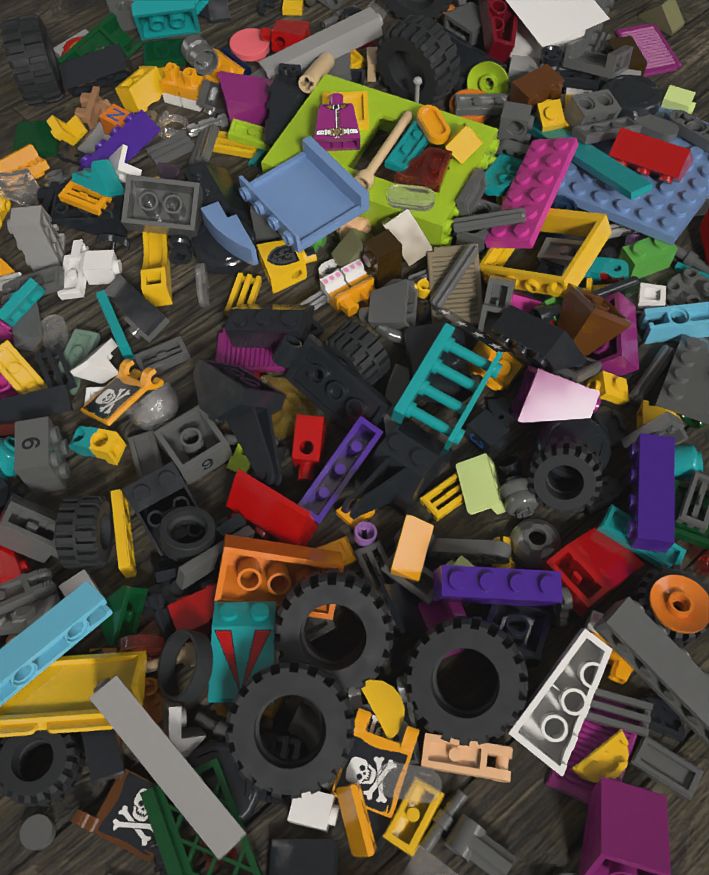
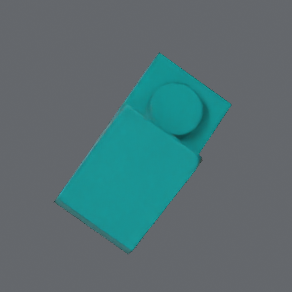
(99, 178)

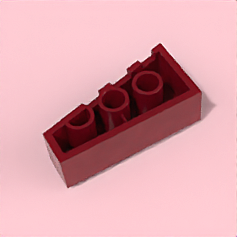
(498, 28)

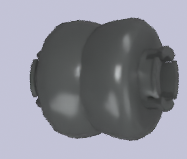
(518, 497)

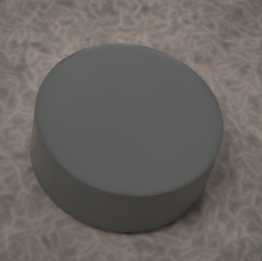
(37, 832)

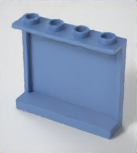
(306, 196)

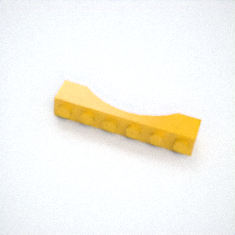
(156, 269)

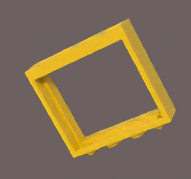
(560, 221)

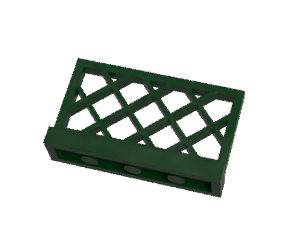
(168, 833)

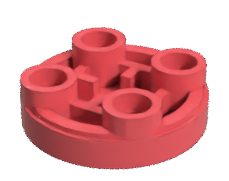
(248, 45)

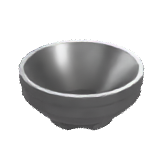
(529, 554)

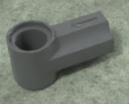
(472, 844)

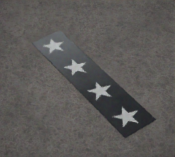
(471, 329)

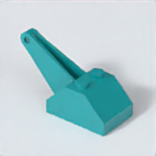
(167, 17)

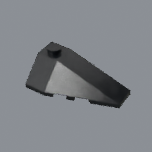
(284, 103)

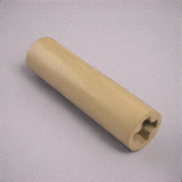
(316, 71)

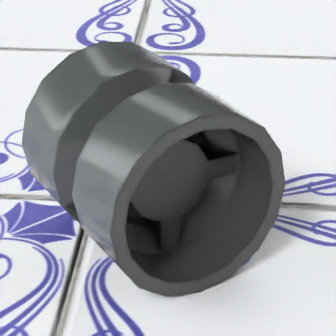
(199, 54)

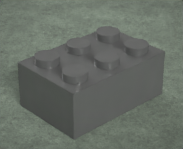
(162, 206)

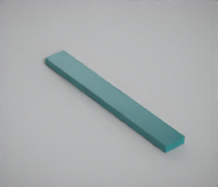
(599, 164)

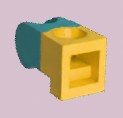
(98, 444)

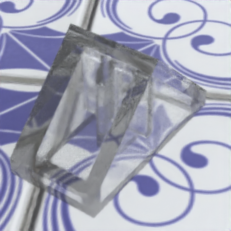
(19, 187)

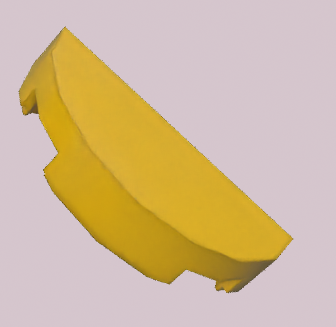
(386, 706)
(606, 760)

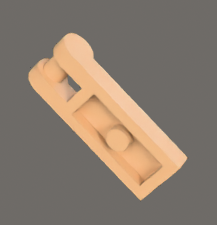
(466, 760)

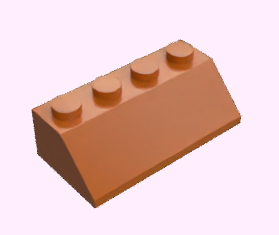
(267, 570)

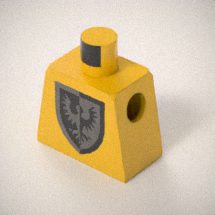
(283, 264)

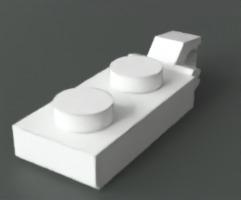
(73, 275)

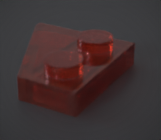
(427, 169)

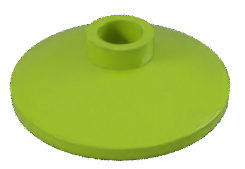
(479, 77)

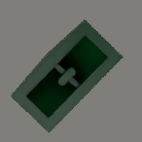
(127, 609)

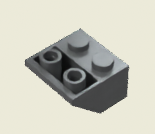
(28, 528)

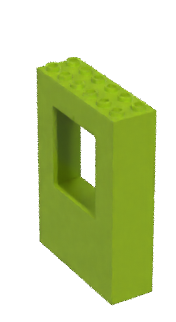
(384, 114)

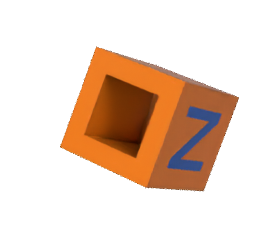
(112, 117)

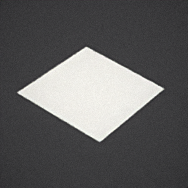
(557, 19)

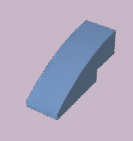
(229, 233)

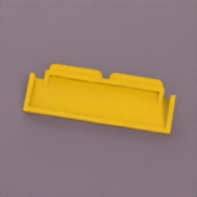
(61, 694)

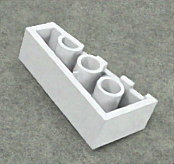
(562, 701)

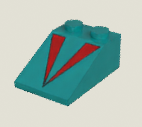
(240, 645)

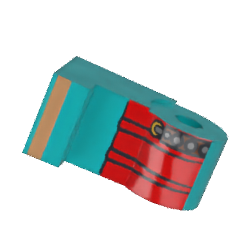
(606, 271)

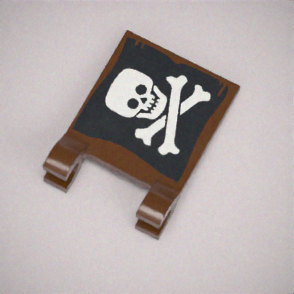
(123, 816)

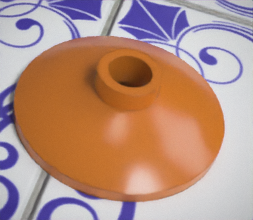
(687, 596)

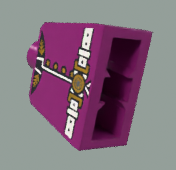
(337, 125)

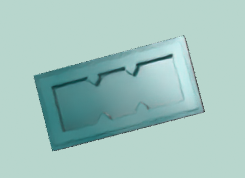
(21, 302)

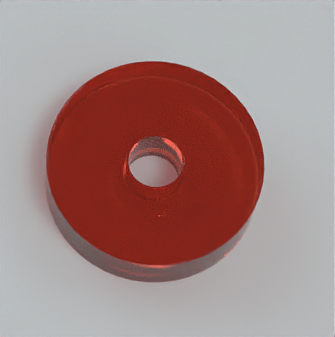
(141, 642)

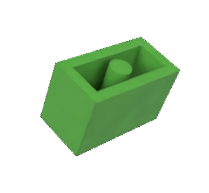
(647, 256)

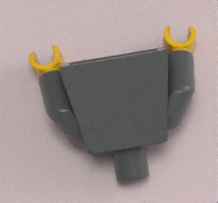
(394, 308)

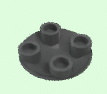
(688, 287)

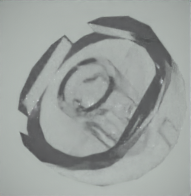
(155, 408)

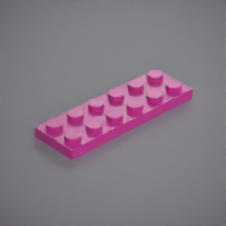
(533, 190)

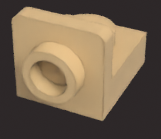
(372, 66)

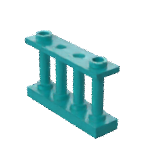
(420, 385)

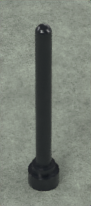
(547, 313)

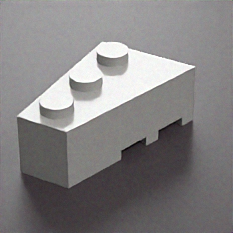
(37, 237)

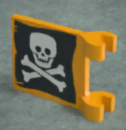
(121, 393)
(368, 756)

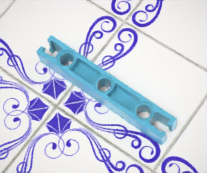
(671, 322)
(50, 638)

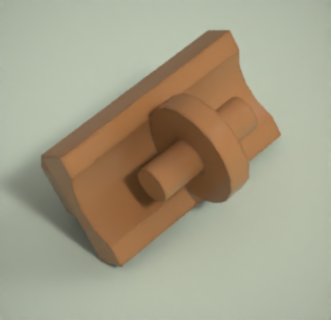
(92, 107)

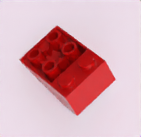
(593, 568)

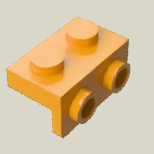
(25, 159)

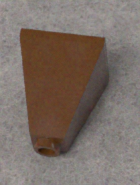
(590, 319)

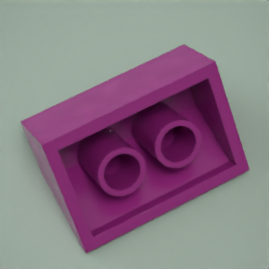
(621, 353)

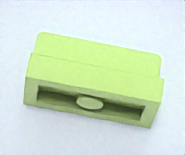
(480, 485)

